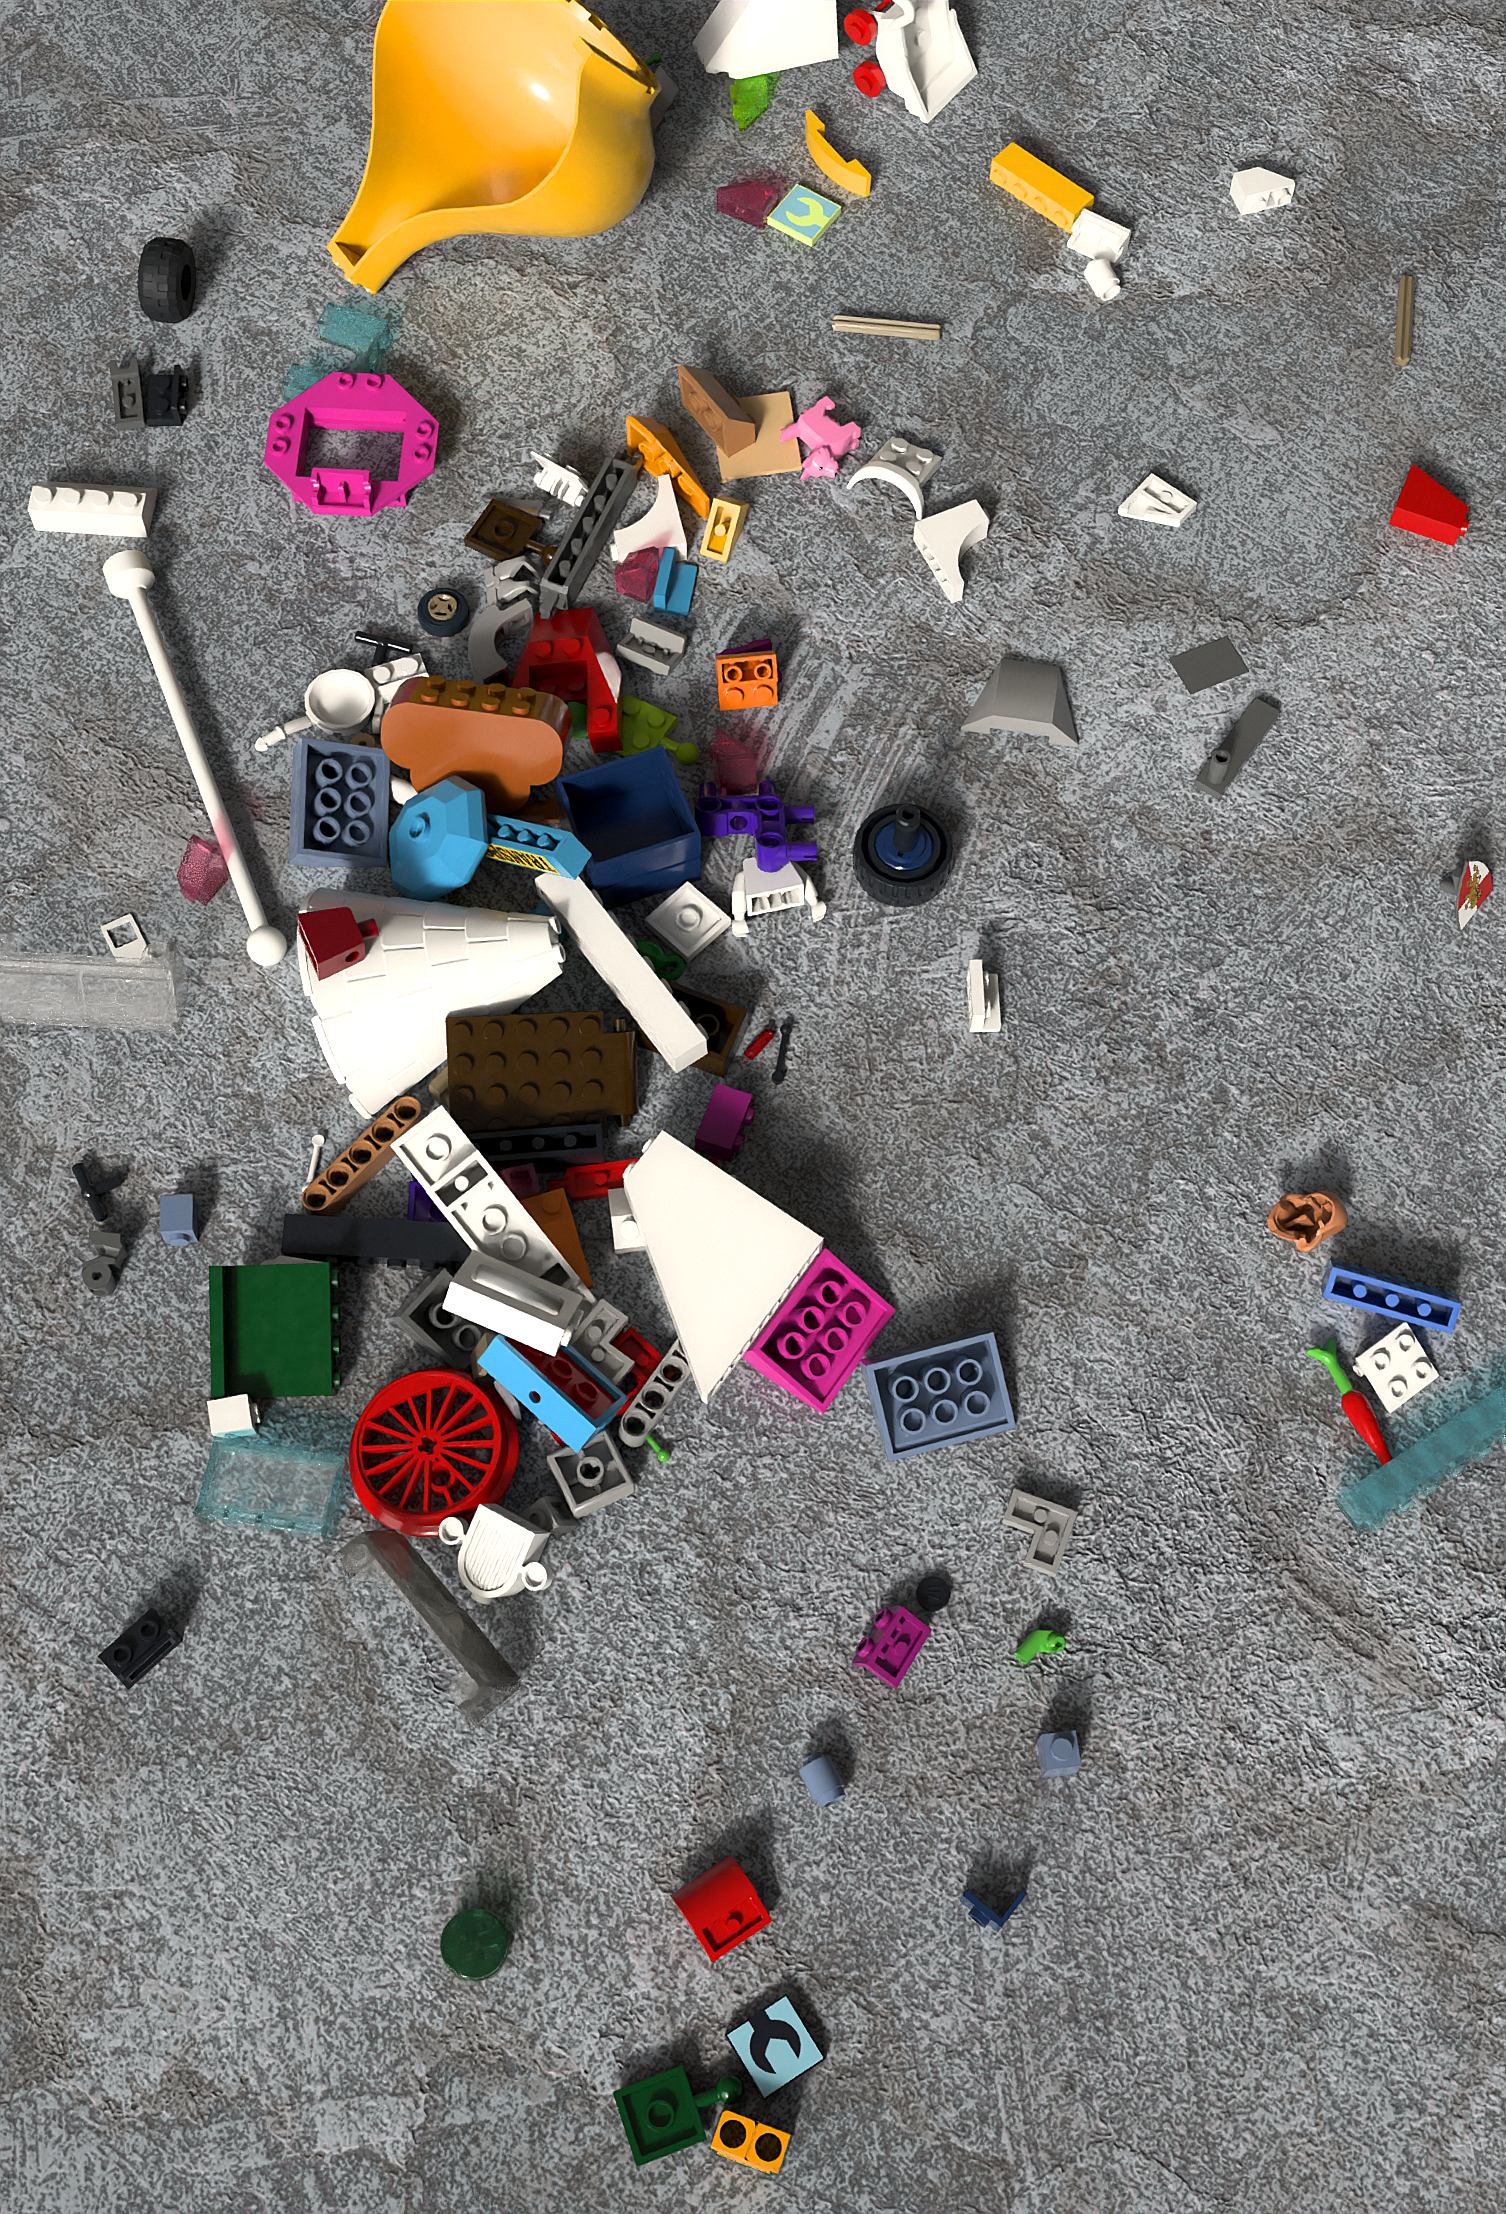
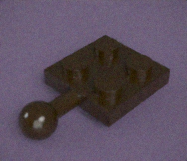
(507, 534)

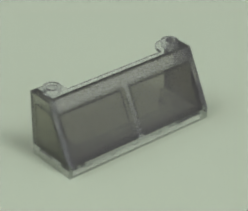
(484, 1676)

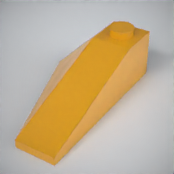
(664, 457)

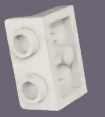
(982, 999)

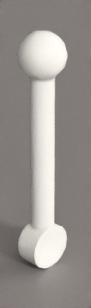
(318, 1142)

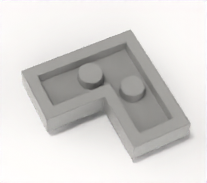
(594, 1339)
(1047, 1522)

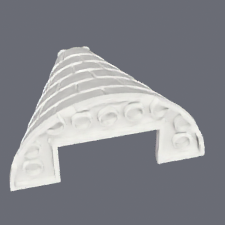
(431, 962)

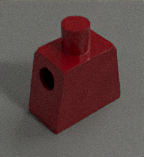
(334, 939)

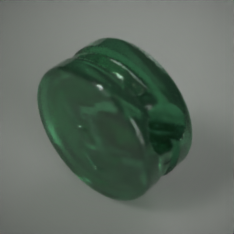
(474, 1945)

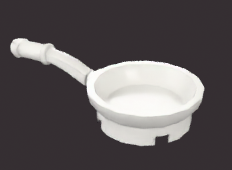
(334, 702)

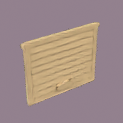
(767, 454)

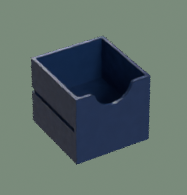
(633, 826)

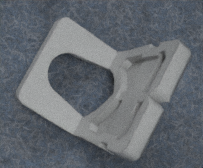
(501, 583)

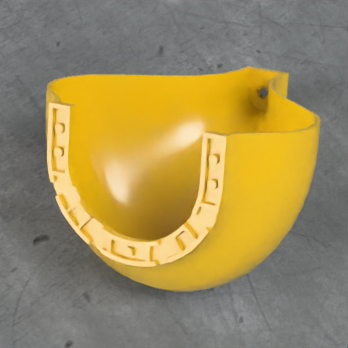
(495, 127)

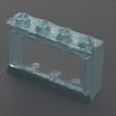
(273, 1487)

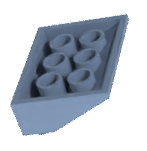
(338, 805)
(938, 1393)

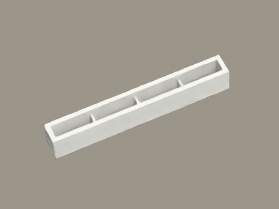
(624, 969)

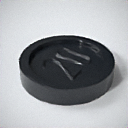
(933, 1594)

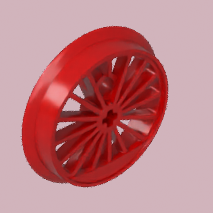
(488, 1491)

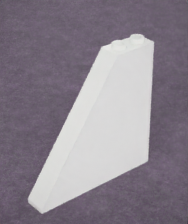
(716, 1253)

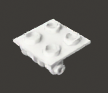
(560, 481)
(1396, 1367)

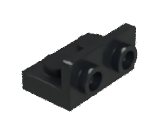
(167, 399)

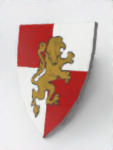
(1471, 887)

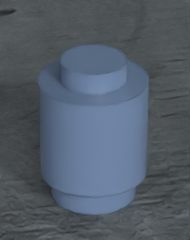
(822, 1779)

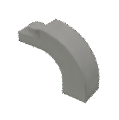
(487, 635)

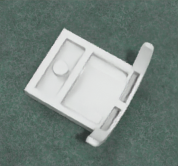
(904, 467)

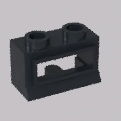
(139, 1648)

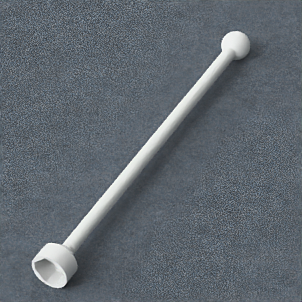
(130, 578)

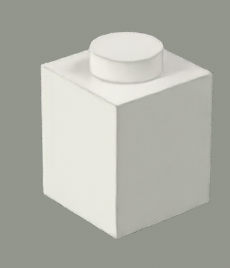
(233, 1416)

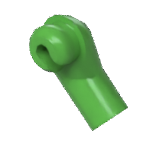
(1040, 1641)

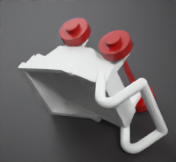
(917, 53)

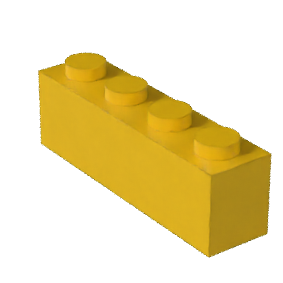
(1040, 186)

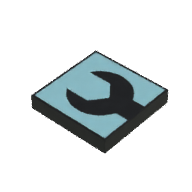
(775, 2047)

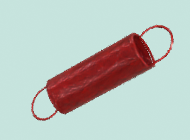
(758, 1044)

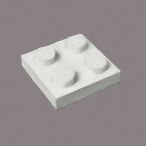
(687, 921)

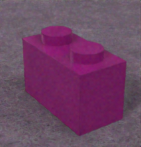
(724, 1123)

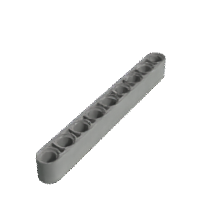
(659, 1387)

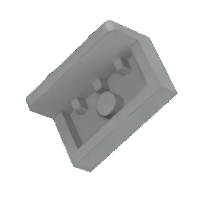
(652, 646)

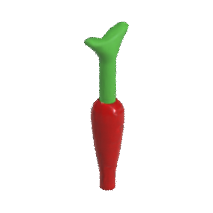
(1353, 1402)

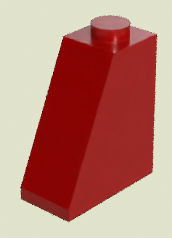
(1429, 509)

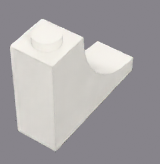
(658, 528)
(946, 539)

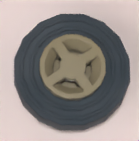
(450, 604)

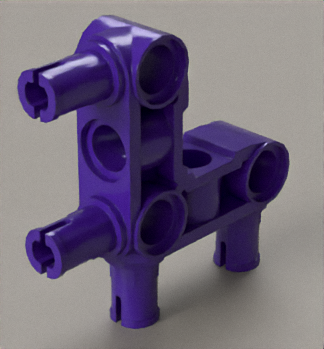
(759, 816)

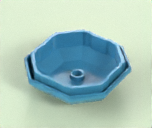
(438, 840)

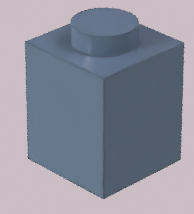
(179, 1219)
(1058, 1754)

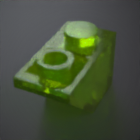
(750, 100)

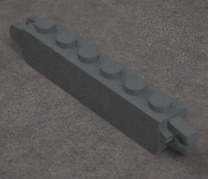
(588, 533)

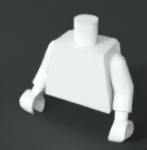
(767, 892)

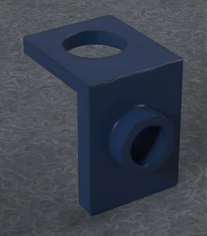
(985, 1916)

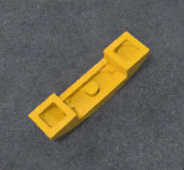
(847, 175)

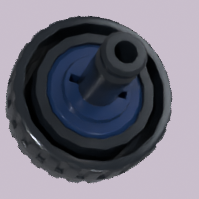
(903, 855)

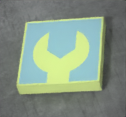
(804, 215)

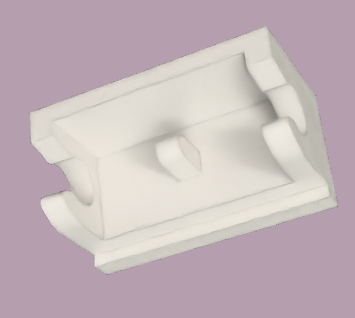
(1099, 237)

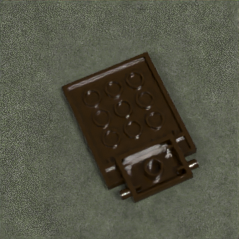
(540, 1071)

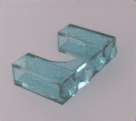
(348, 329)

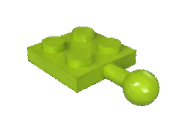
(650, 727)

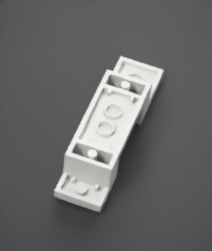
(481, 1203)

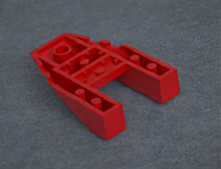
(577, 665)

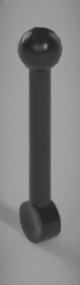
(777, 1076)

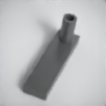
(1237, 748)

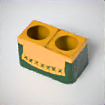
(747, 2149)

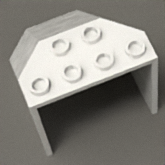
(767, 36)

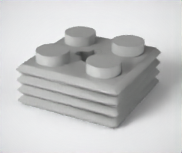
(588, 1494)

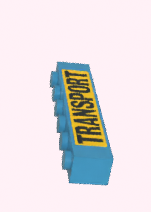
(535, 846)

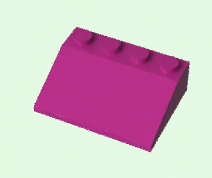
(820, 1332)

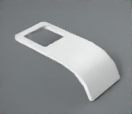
(131, 950)

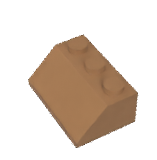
(716, 410)

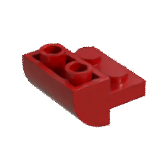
(721, 1908)

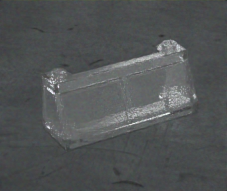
(94, 989)

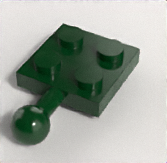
(664, 2114)

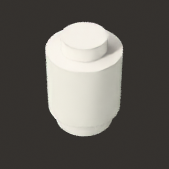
(1102, 279)

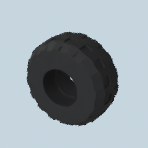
(166, 280)

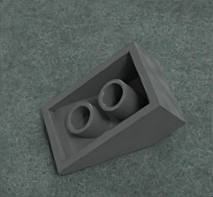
(436, 1329)

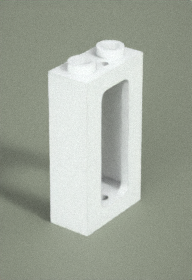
(514, 1303)

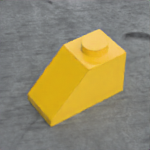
(723, 527)

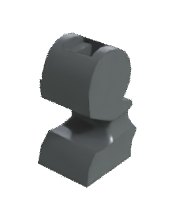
(99, 1272)

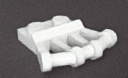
(386, 680)

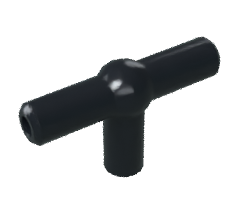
(382, 644)
(91, 1192)

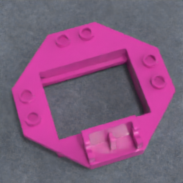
(356, 404)

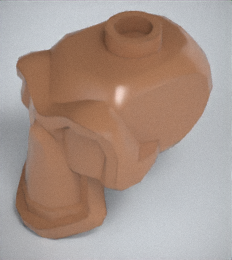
(1308, 1218)

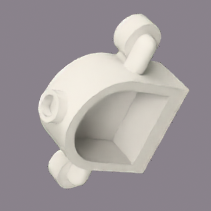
(498, 1553)

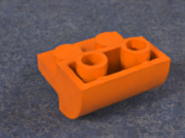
(746, 680)

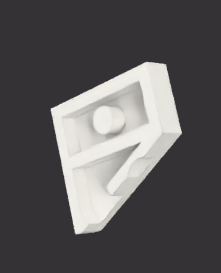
(1158, 503)

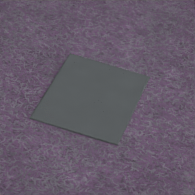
(1208, 665)

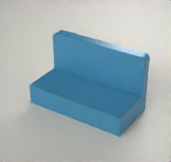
(674, 585)

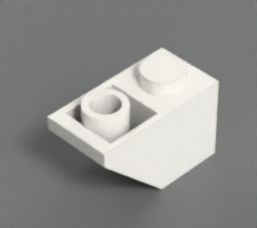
(1260, 190)

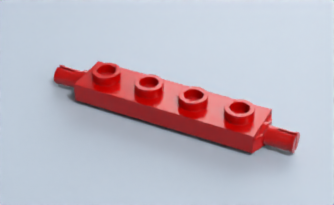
(595, 1180)

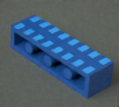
(1391, 1296)

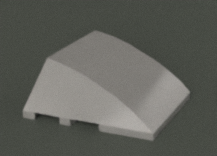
(1024, 700)

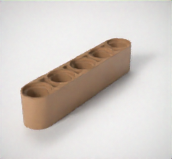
(361, 1173)

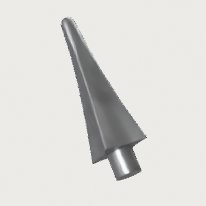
(531, 507)

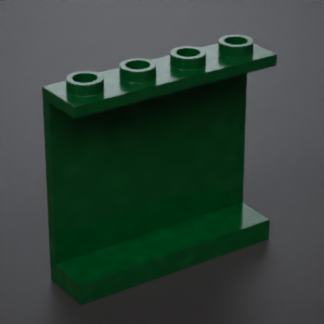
(274, 1330)

